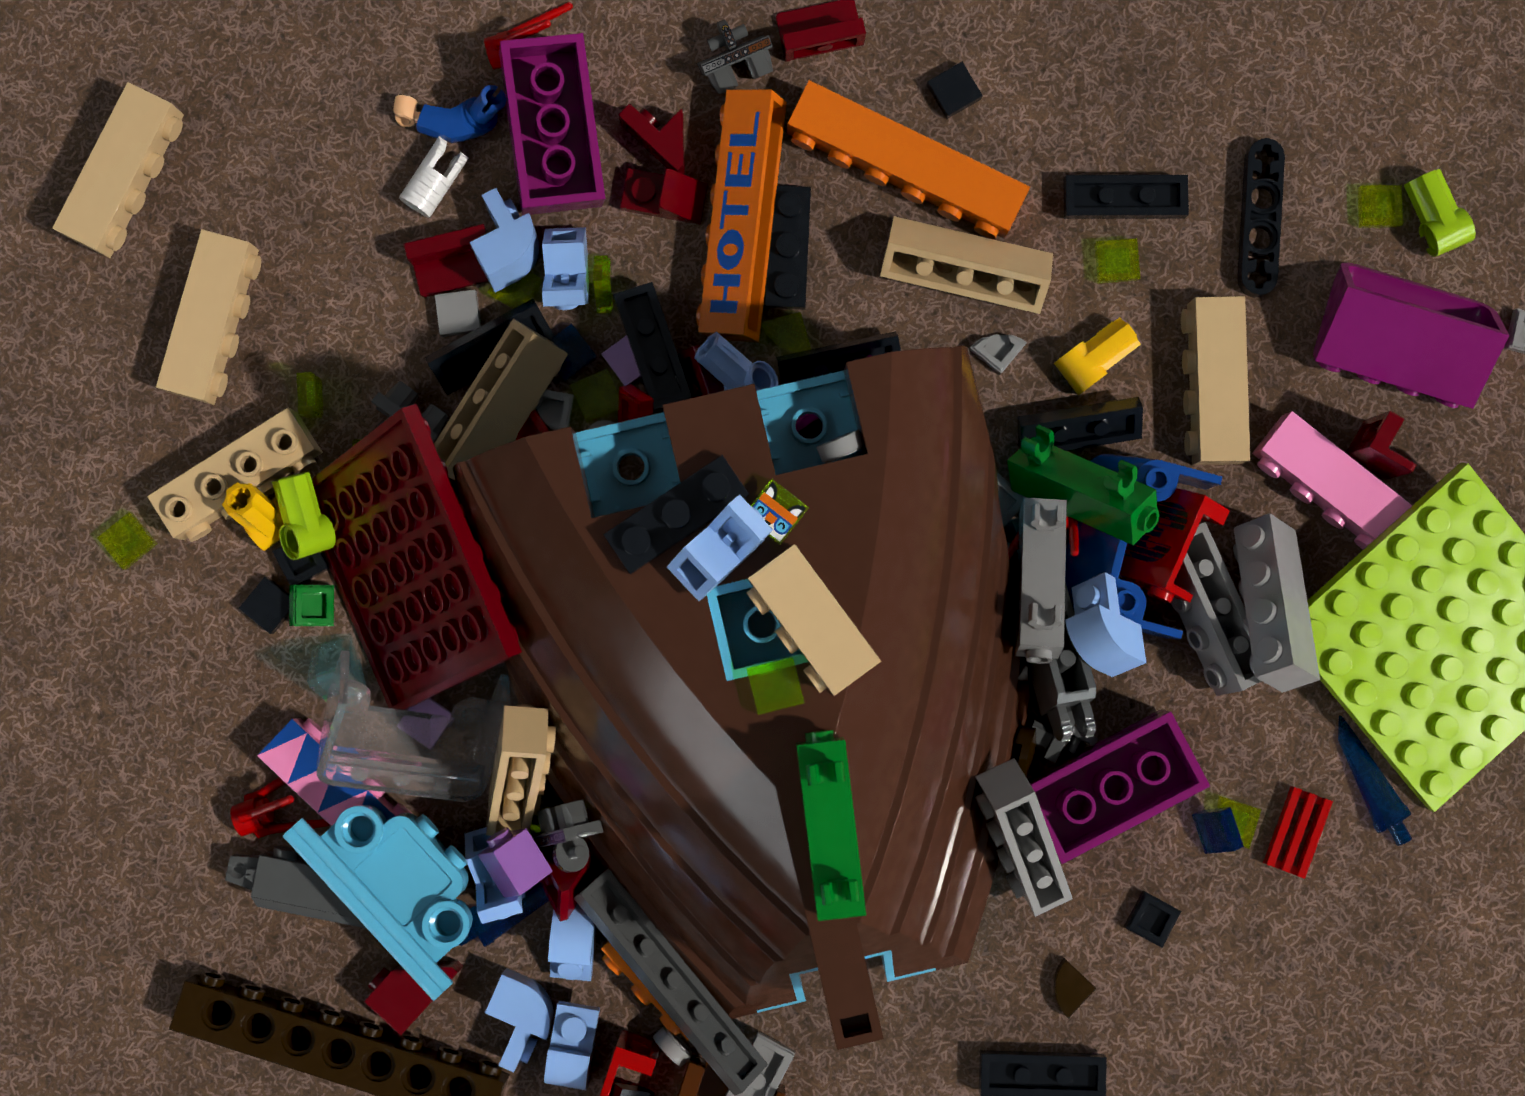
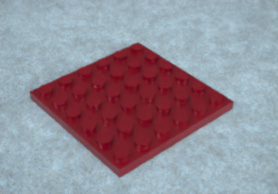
(411, 564)

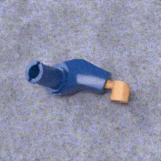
(464, 122)

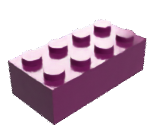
(552, 123)
(1117, 784)

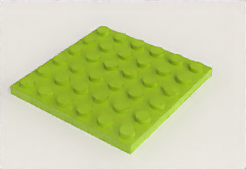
(1431, 636)

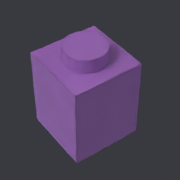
(514, 861)

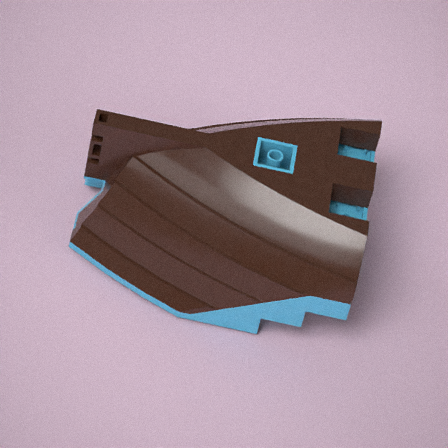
(659, 696)

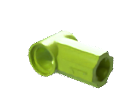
(1440, 218)
(304, 527)

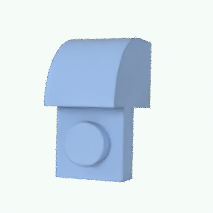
(510, 249)
(565, 268)
(720, 548)
(1100, 632)
(489, 900)
(572, 946)
(528, 1008)
(571, 1045)

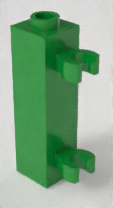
(1093, 493)
(830, 826)

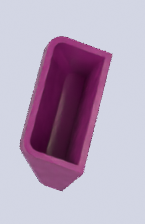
(1409, 336)

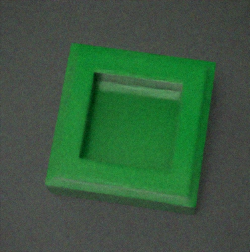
(311, 605)

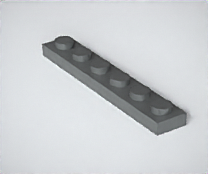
(671, 982)

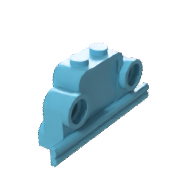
(395, 883)

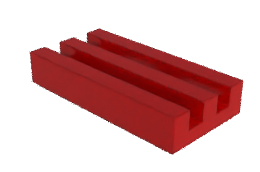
(1312, 838)

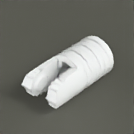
(428, 185)

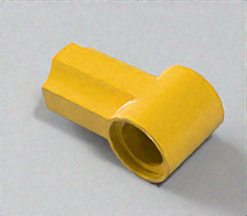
(1091, 360)
(255, 513)

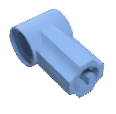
(732, 366)

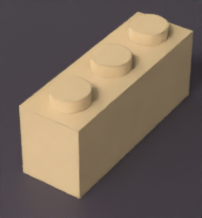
(811, 621)

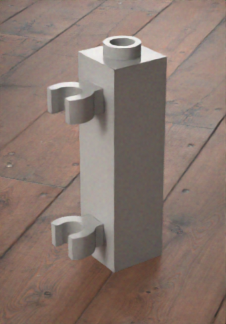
(1041, 579)

